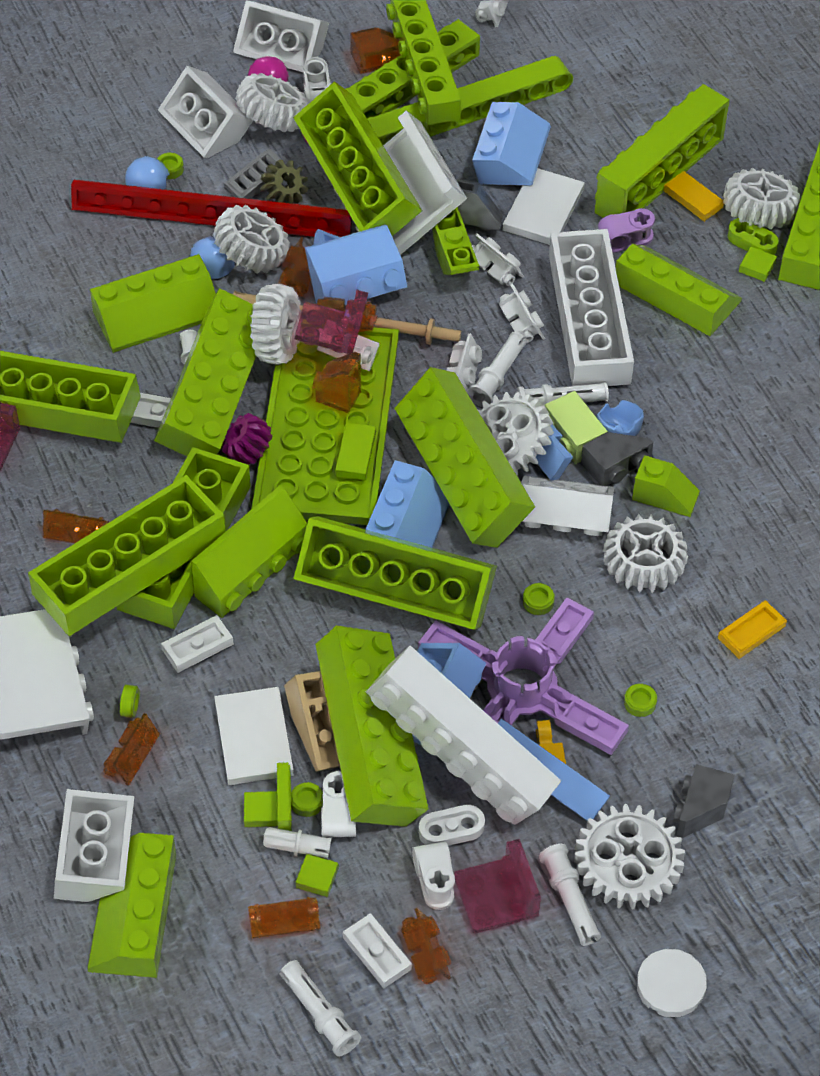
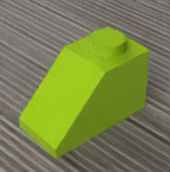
(664, 487)

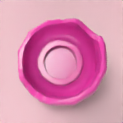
(269, 66)

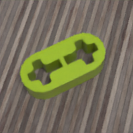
(752, 237)

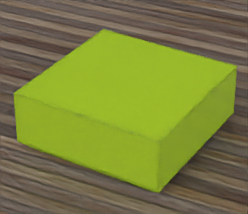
(757, 264)
(260, 809)
(317, 875)

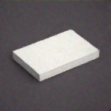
(543, 206)
(252, 735)

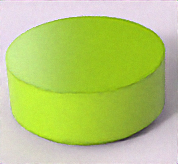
(173, 163)
(538, 599)
(640, 700)
(129, 701)
(307, 799)

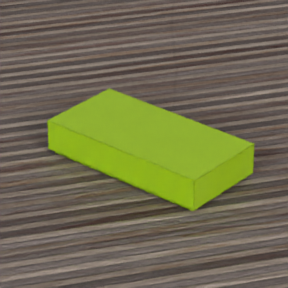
(355, 451)
(284, 807)

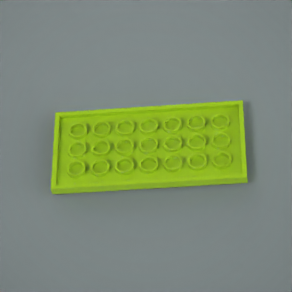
(310, 434)

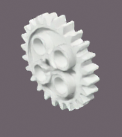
(518, 427)
(629, 856)

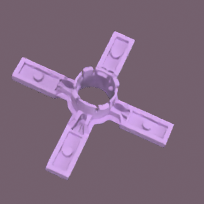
(541, 657)

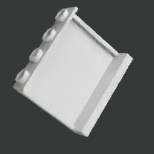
(426, 178)
(39, 677)

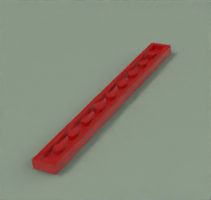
(202, 208)

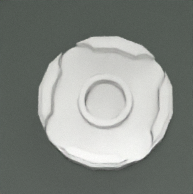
(671, 982)

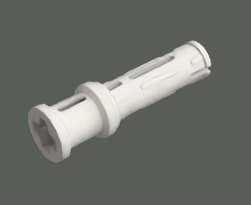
(492, 377)
(587, 393)
(565, 880)
(327, 1018)

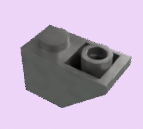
(478, 207)
(614, 456)
(705, 799)

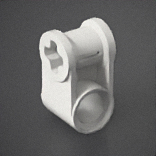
(315, 77)
(335, 809)
(435, 874)

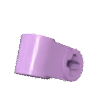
(626, 229)

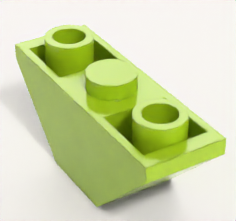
(453, 245)

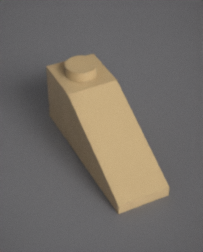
(312, 719)

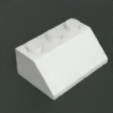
(279, 34)
(204, 113)
(568, 505)
(93, 845)

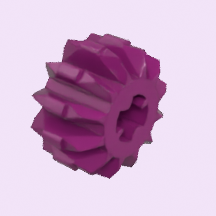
(247, 439)

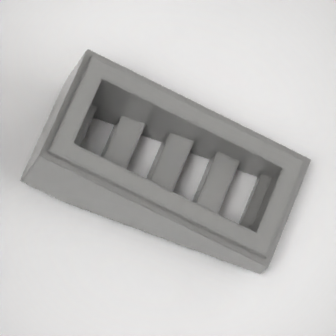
(250, 171)

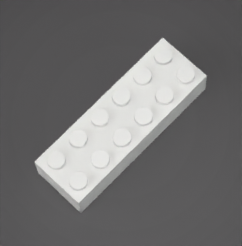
(590, 308)
(463, 736)

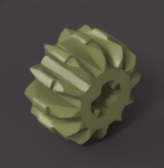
(276, 175)

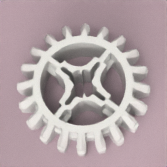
(270, 101)
(761, 198)
(251, 239)
(275, 323)
(644, 544)

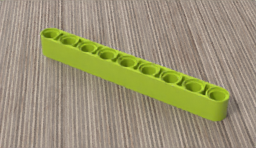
(517, 85)

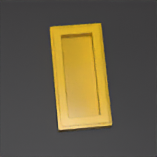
(693, 196)
(752, 629)

